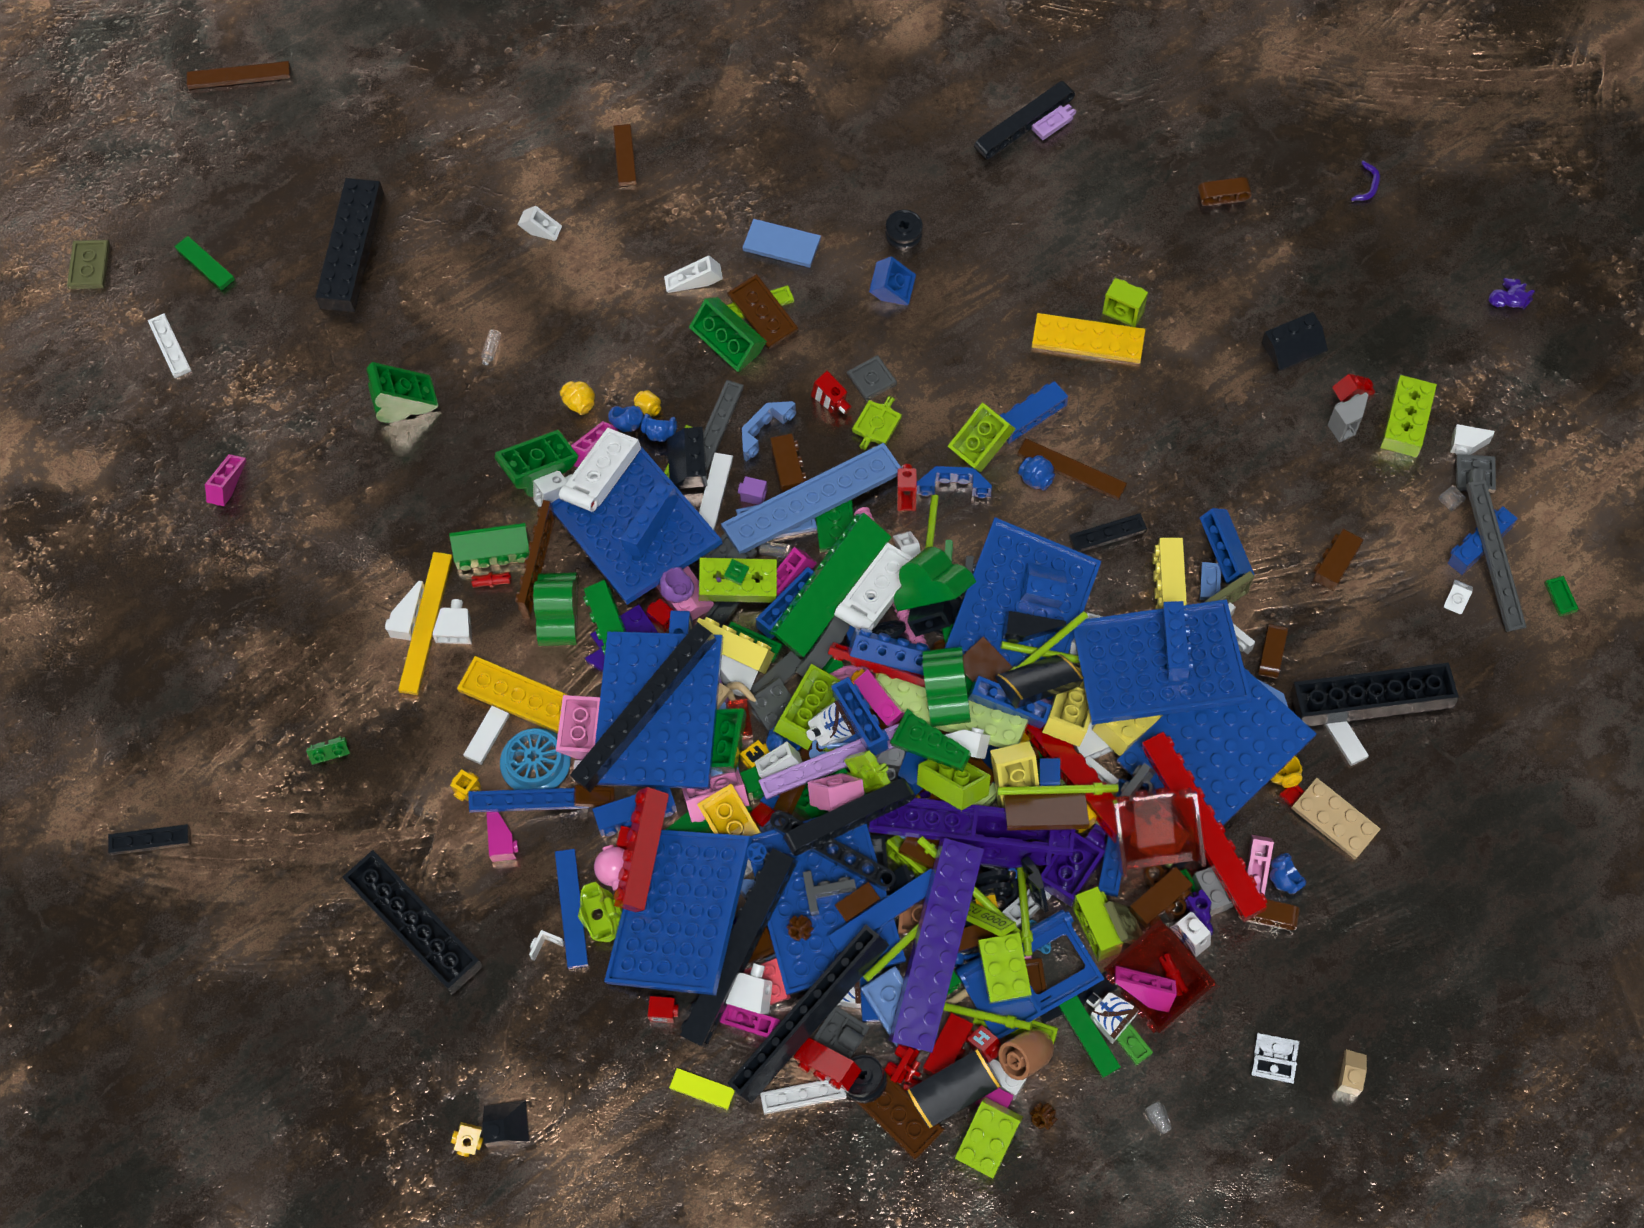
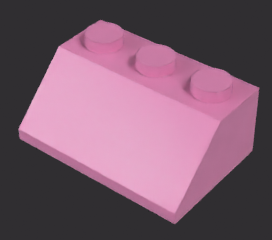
(693, 604)
(577, 725)
(718, 782)

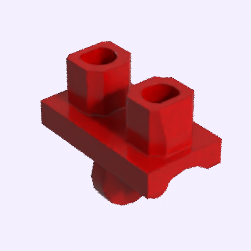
(907, 1067)

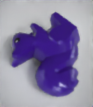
(1513, 297)
(1201, 907)

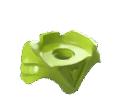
(594, 898)

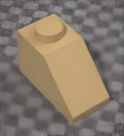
(1353, 1073)

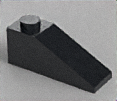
(1023, 627)

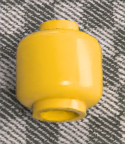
(648, 402)

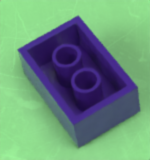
(1070, 874)

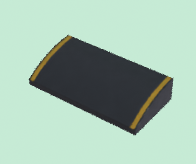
(1039, 680)
(954, 1088)

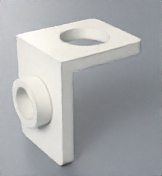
(1458, 597)
(538, 942)

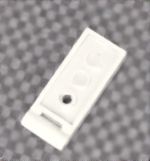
(600, 470)
(877, 582)

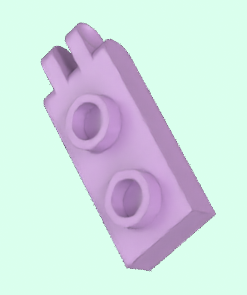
(1053, 121)

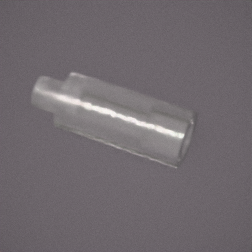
(490, 346)
(775, 549)

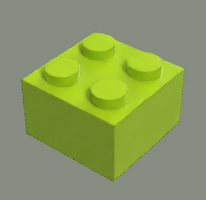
(1125, 302)

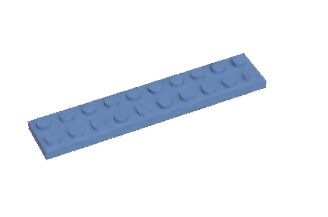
(811, 499)

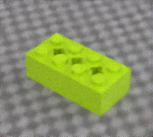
(1408, 416)
(728, 591)
(808, 700)

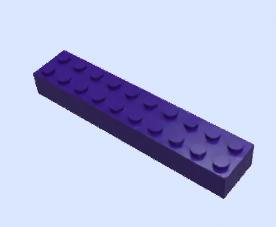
(936, 945)

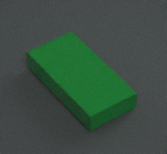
(1561, 596)

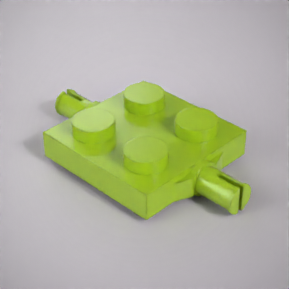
(877, 422)
(865, 766)

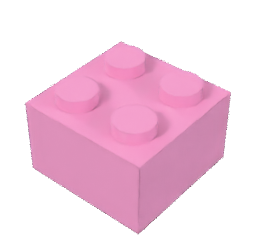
(834, 791)

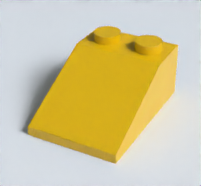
(728, 813)

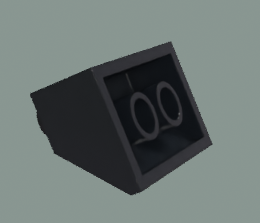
(1295, 341)
(687, 458)

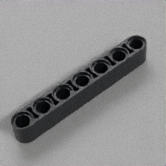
(1023, 119)
(849, 817)
(841, 856)

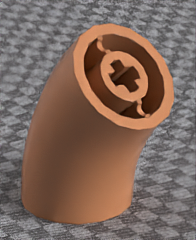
(1026, 1053)

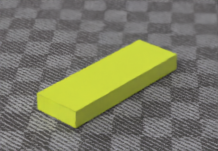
(702, 1089)

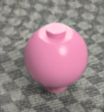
(608, 865)

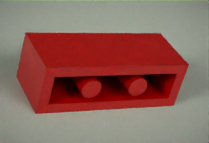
(949, 1045)
(827, 1064)

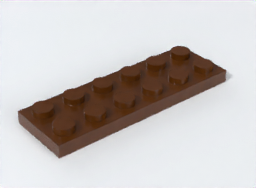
(534, 563)

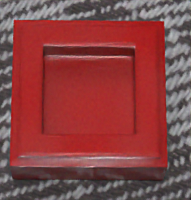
(1291, 795)
(762, 814)

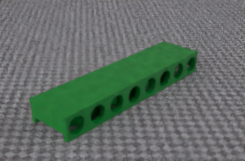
(830, 584)

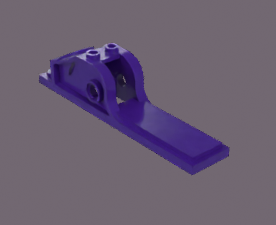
(1001, 847)

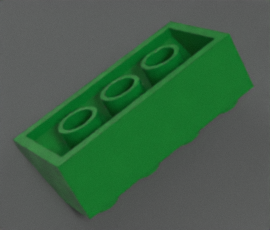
(727, 333)
(490, 546)

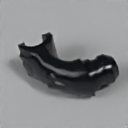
(1008, 901)

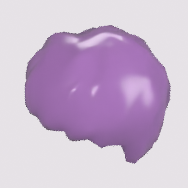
(676, 585)

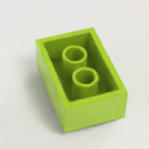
(981, 437)
(952, 785)
(1097, 923)
(1004, 968)
(989, 1137)

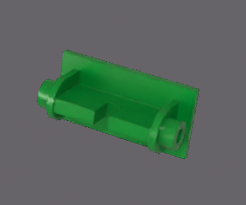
(321, 752)

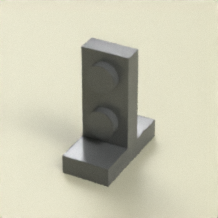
(825, 889)

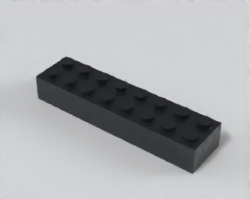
(349, 245)
(1374, 694)
(412, 922)

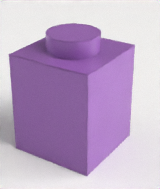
(753, 490)

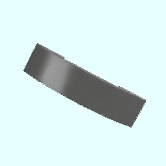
(819, 654)

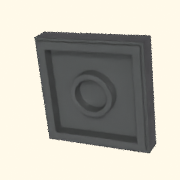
(871, 378)

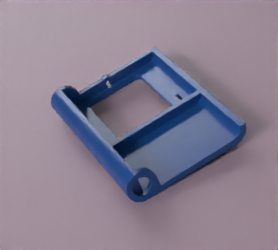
(1031, 1007)

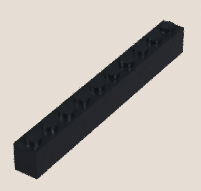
(643, 707)
(744, 937)
(808, 1014)

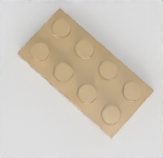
(1335, 818)

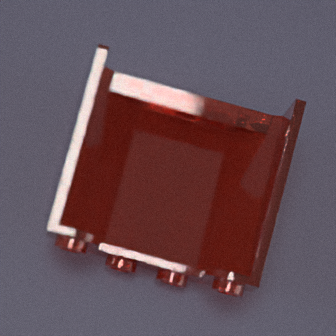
(1158, 828)
(1144, 957)

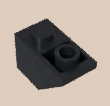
(903, 877)

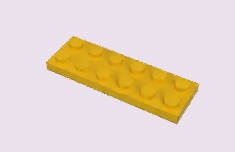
(1088, 338)
(513, 693)

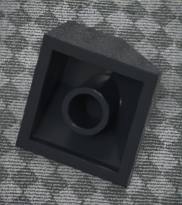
(505, 1124)

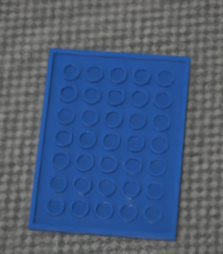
(677, 544)
(1000, 586)
(1128, 665)
(679, 739)
(1229, 747)
(686, 916)
(805, 961)

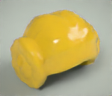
(578, 397)
(1289, 775)

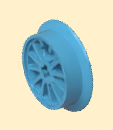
(510, 753)

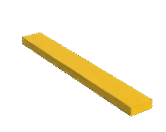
(425, 623)

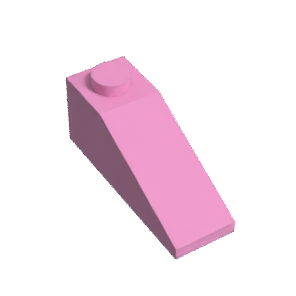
(1259, 860)

